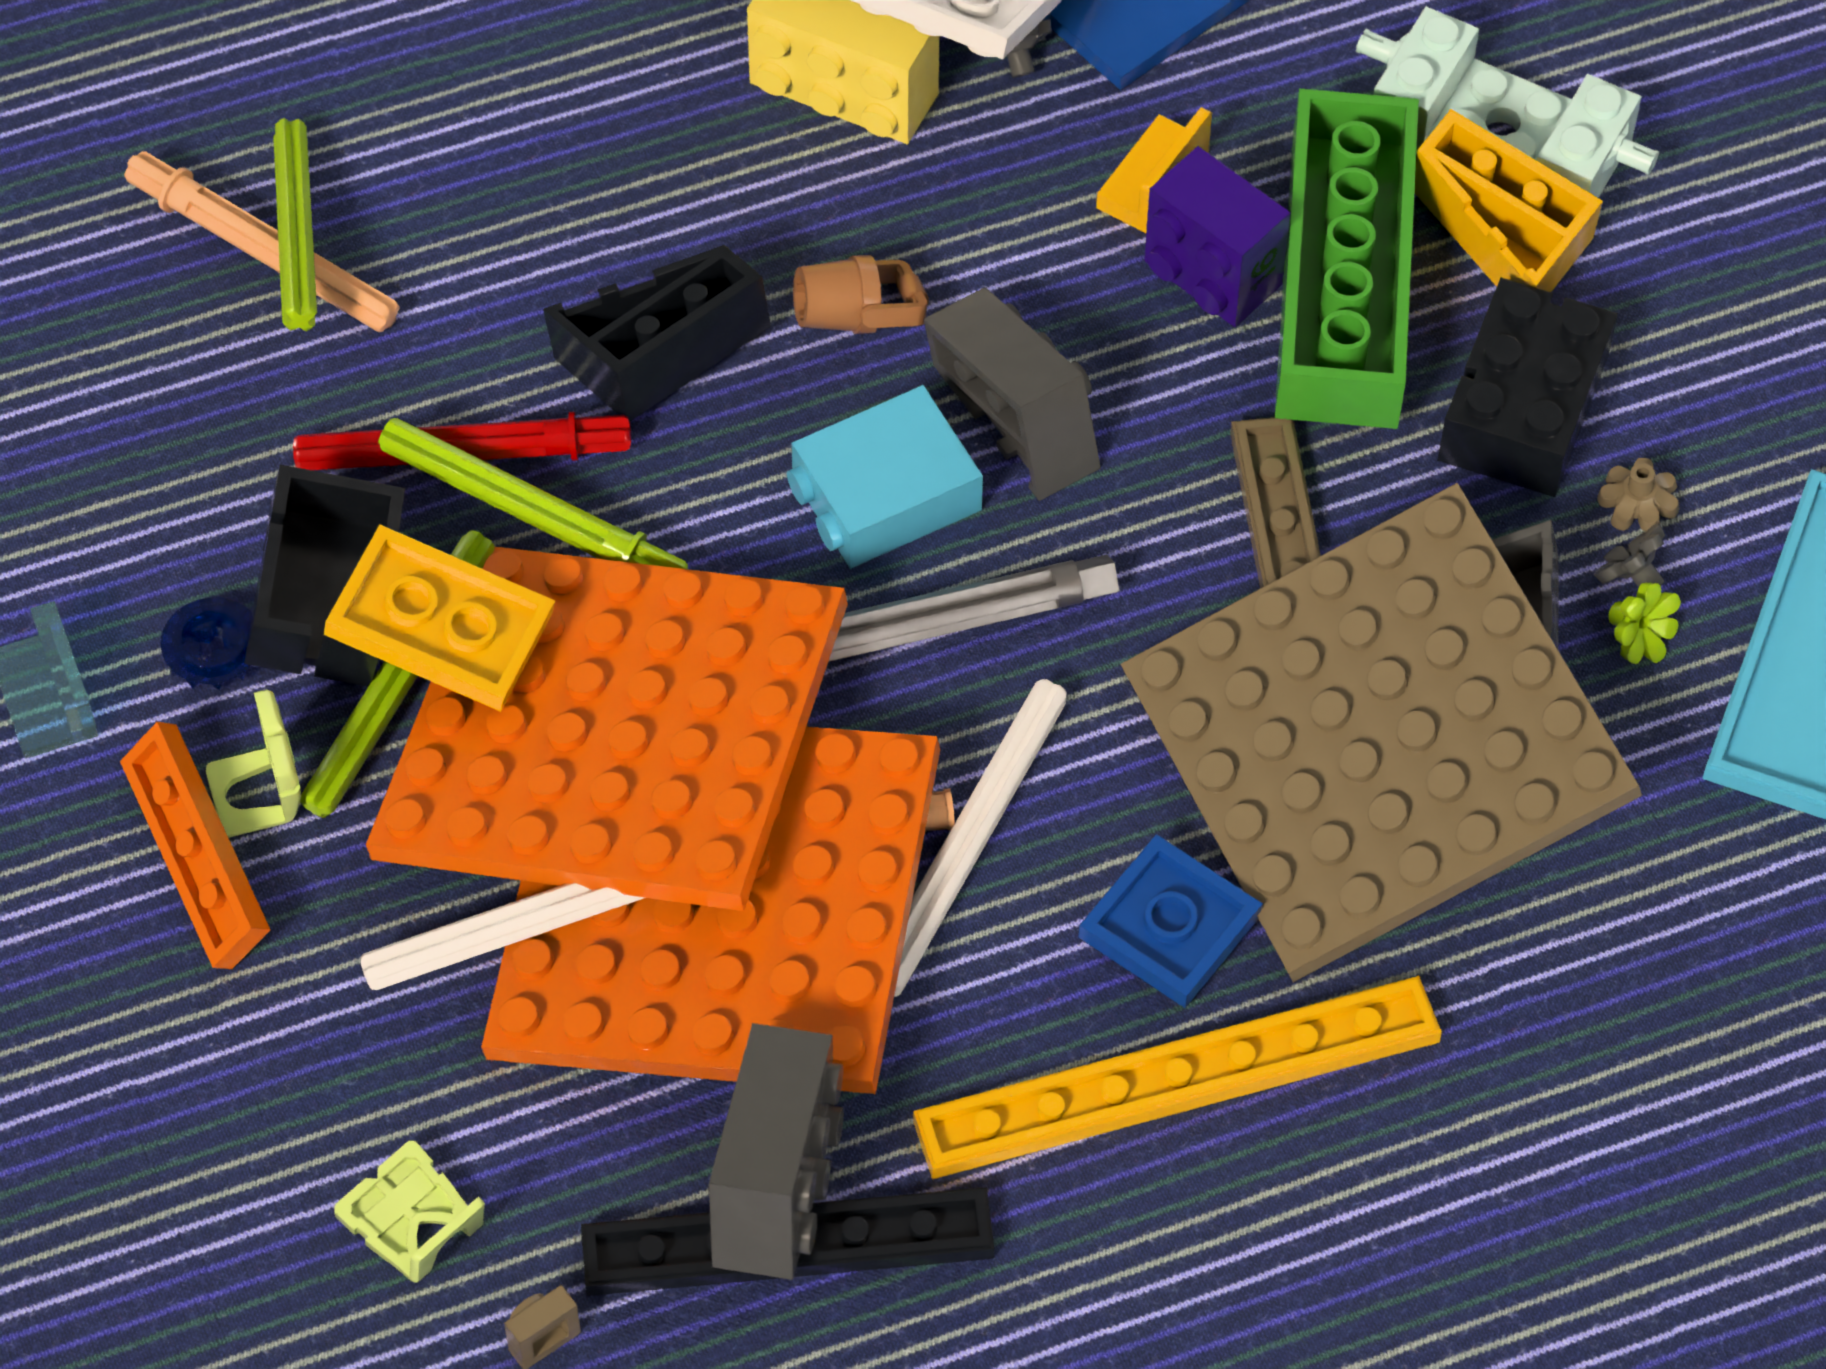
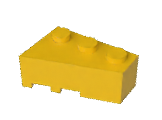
(1503, 204)

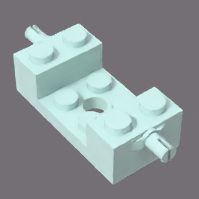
(1572, 136)

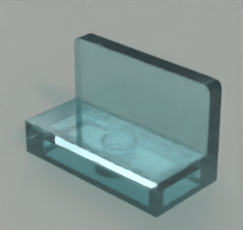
(45, 687)

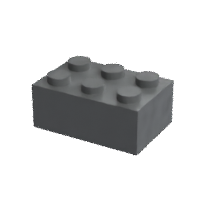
(775, 1151)

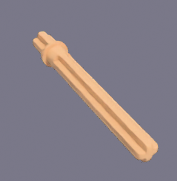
(180, 193)

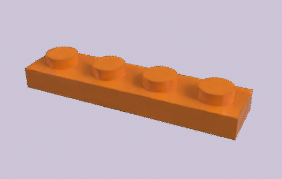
(194, 846)

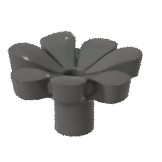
(1020, 57)
(1634, 561)

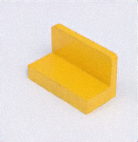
(1154, 155)

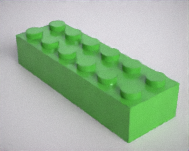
(1348, 259)

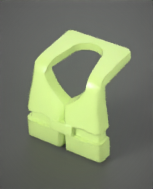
(276, 755)
(401, 1199)

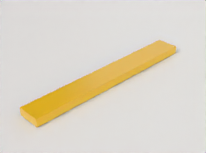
(1175, 1077)

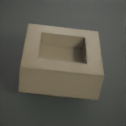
(541, 1326)

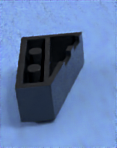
(660, 333)

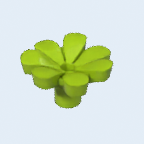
(1643, 622)

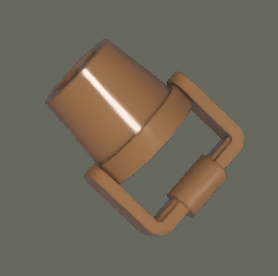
(848, 295)

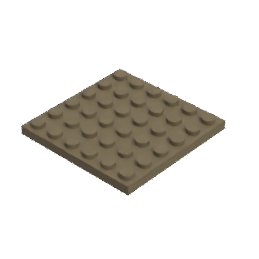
(1379, 731)

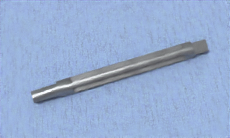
(974, 605)

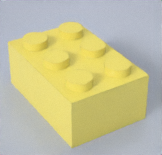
(844, 62)

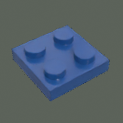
(1170, 920)

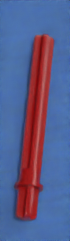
(483, 440)

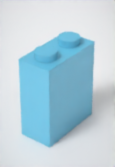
(885, 477)

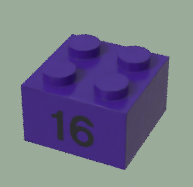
(1216, 236)

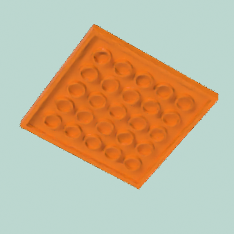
(632, 743)
(811, 952)

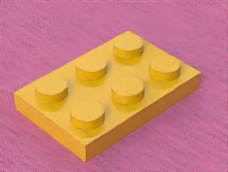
(439, 617)

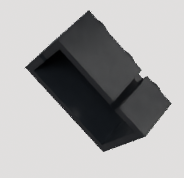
(1527, 387)
(309, 553)

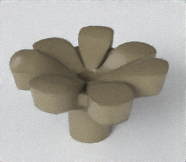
(1639, 495)

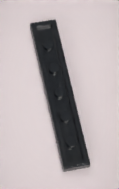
(848, 1238)

